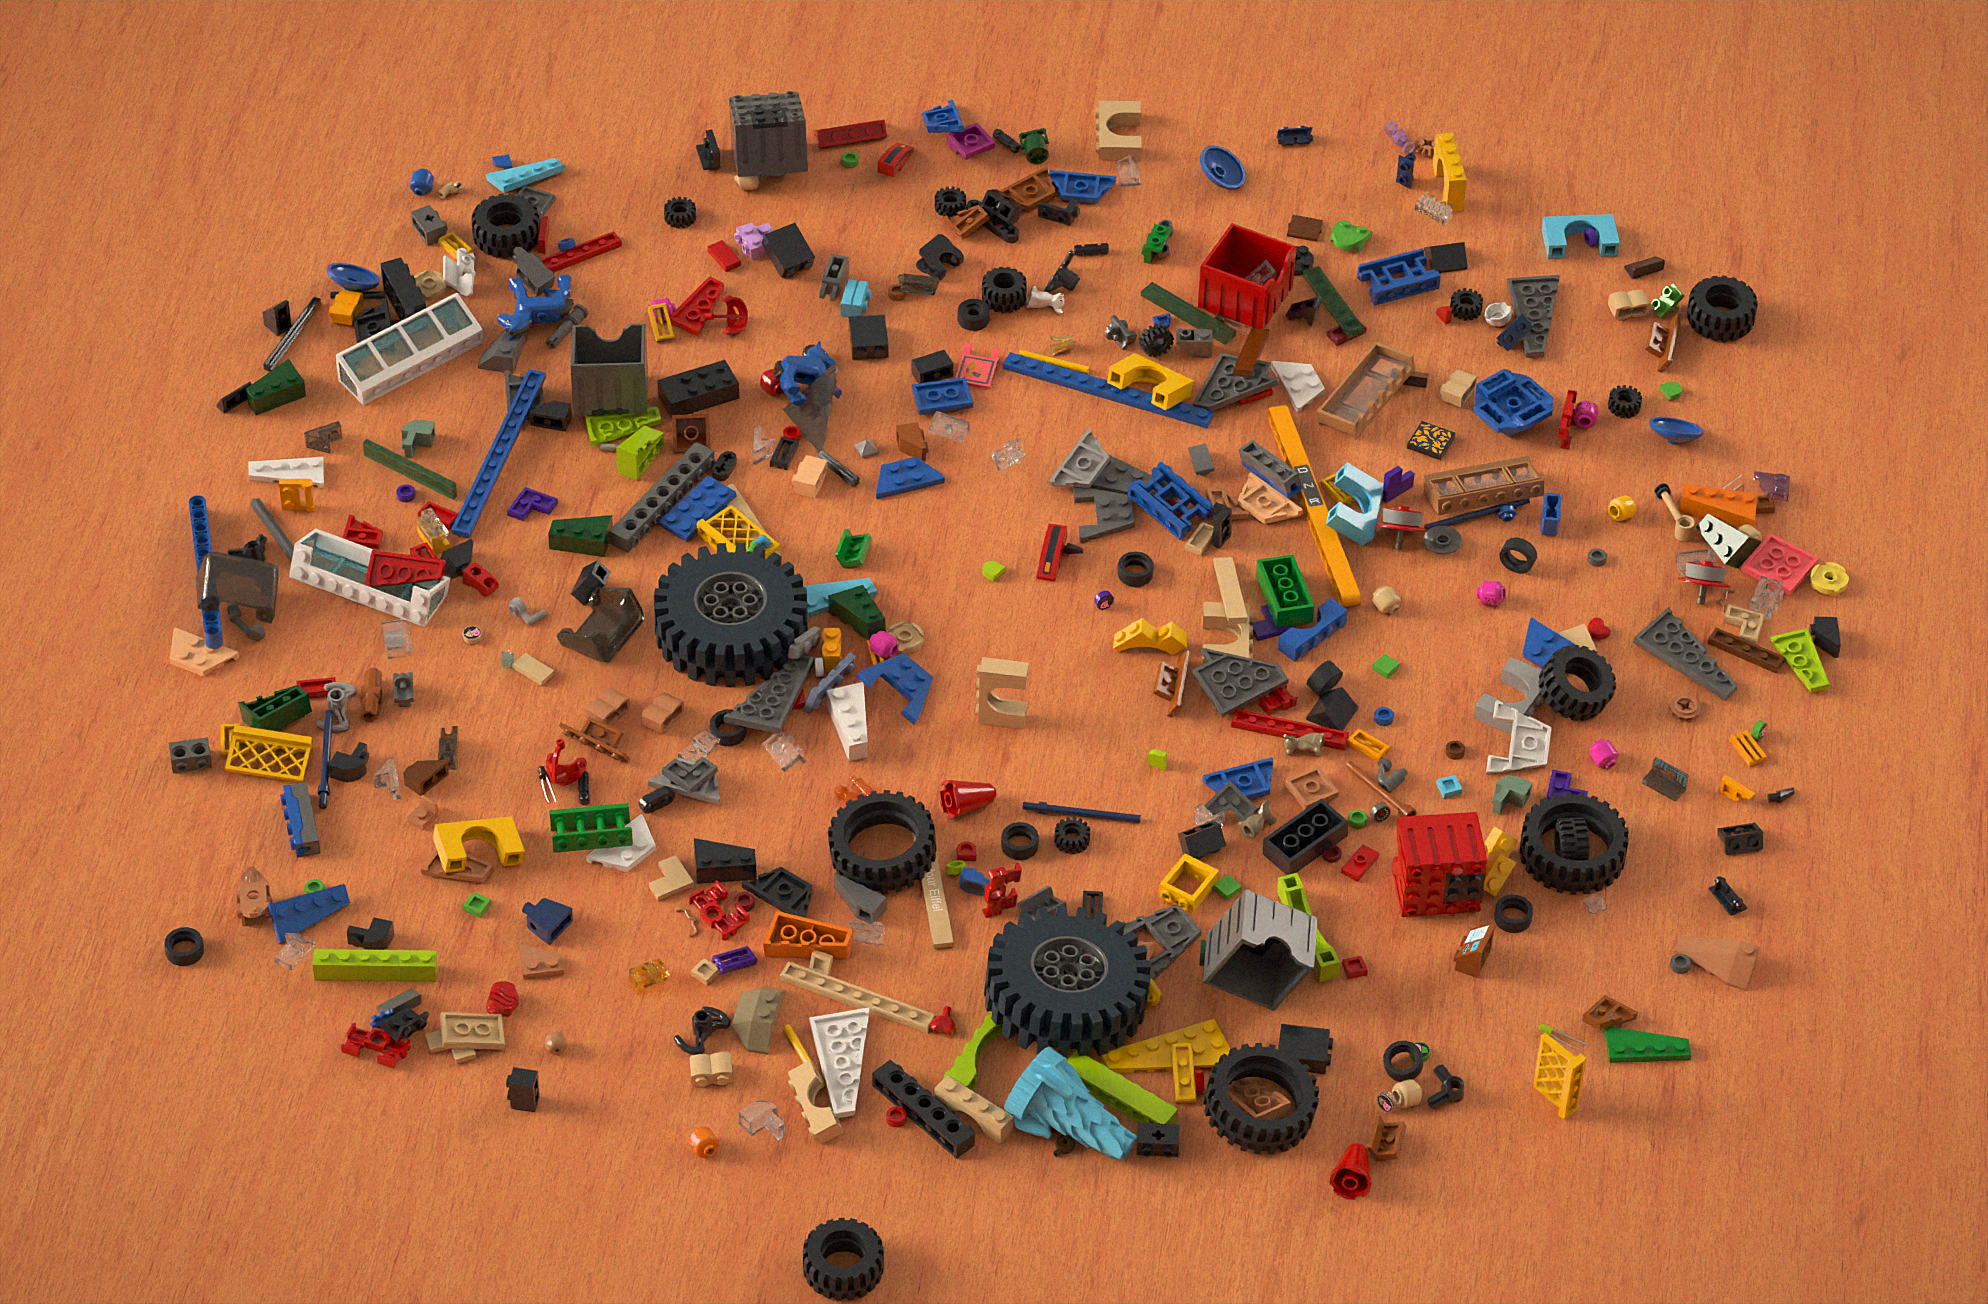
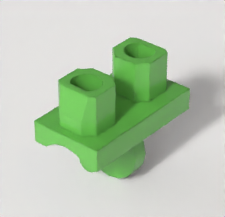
(1668, 301)

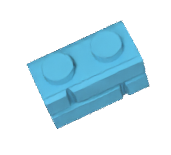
(855, 298)

